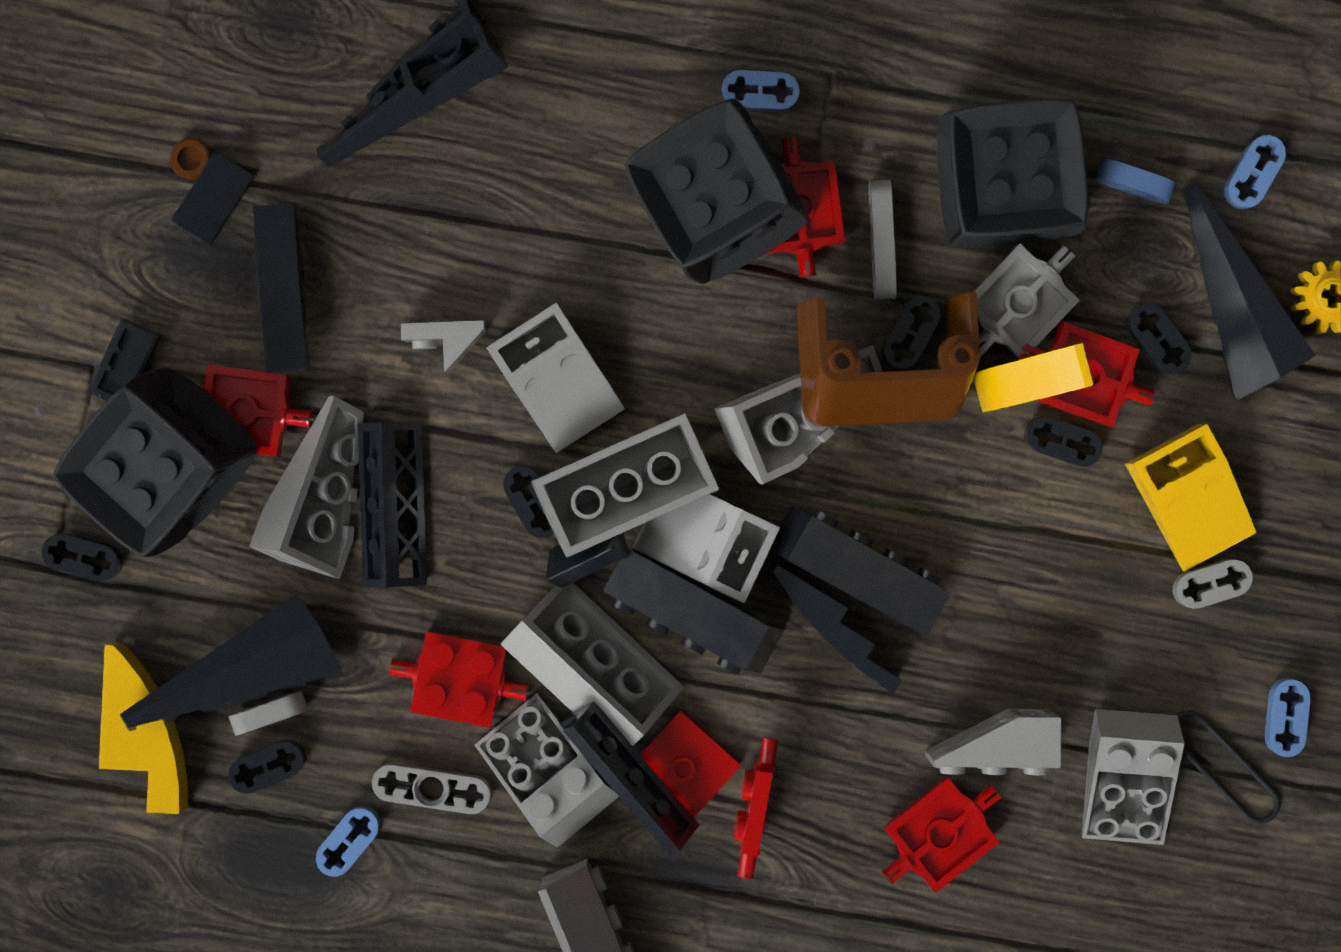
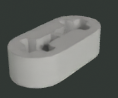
(1215, 592)
(268, 713)

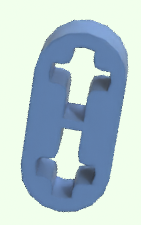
(762, 80)
(1246, 167)
(1135, 181)
(1277, 716)
(355, 847)

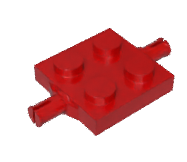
(819, 195)
(1111, 372)
(257, 403)
(458, 679)
(756, 791)
(941, 834)

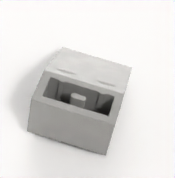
(555, 377)
(710, 544)
(1007, 740)
(545, 772)
(1131, 776)

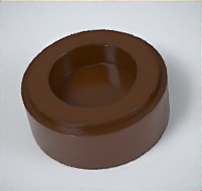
(189, 158)

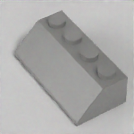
(625, 485)
(591, 658)
(580, 911)

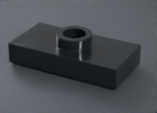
(124, 358)

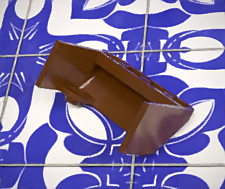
(841, 395)

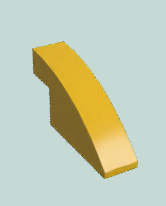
(1033, 378)
(151, 746)

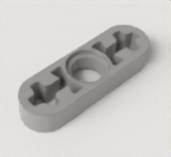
(882, 239)
(403, 774)

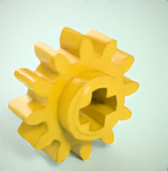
(1313, 304)

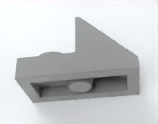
(457, 338)

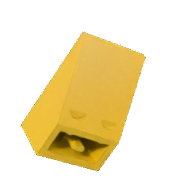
(1192, 495)

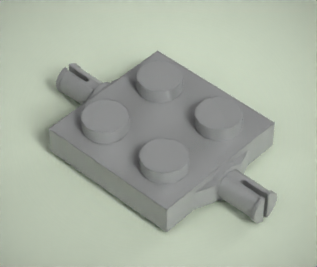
(1023, 300)

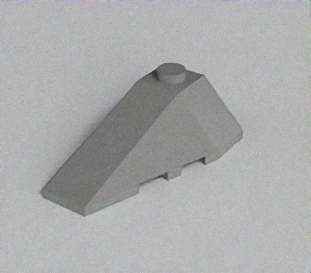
(770, 426)
(311, 504)

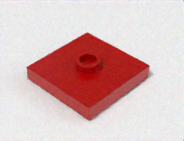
(689, 762)

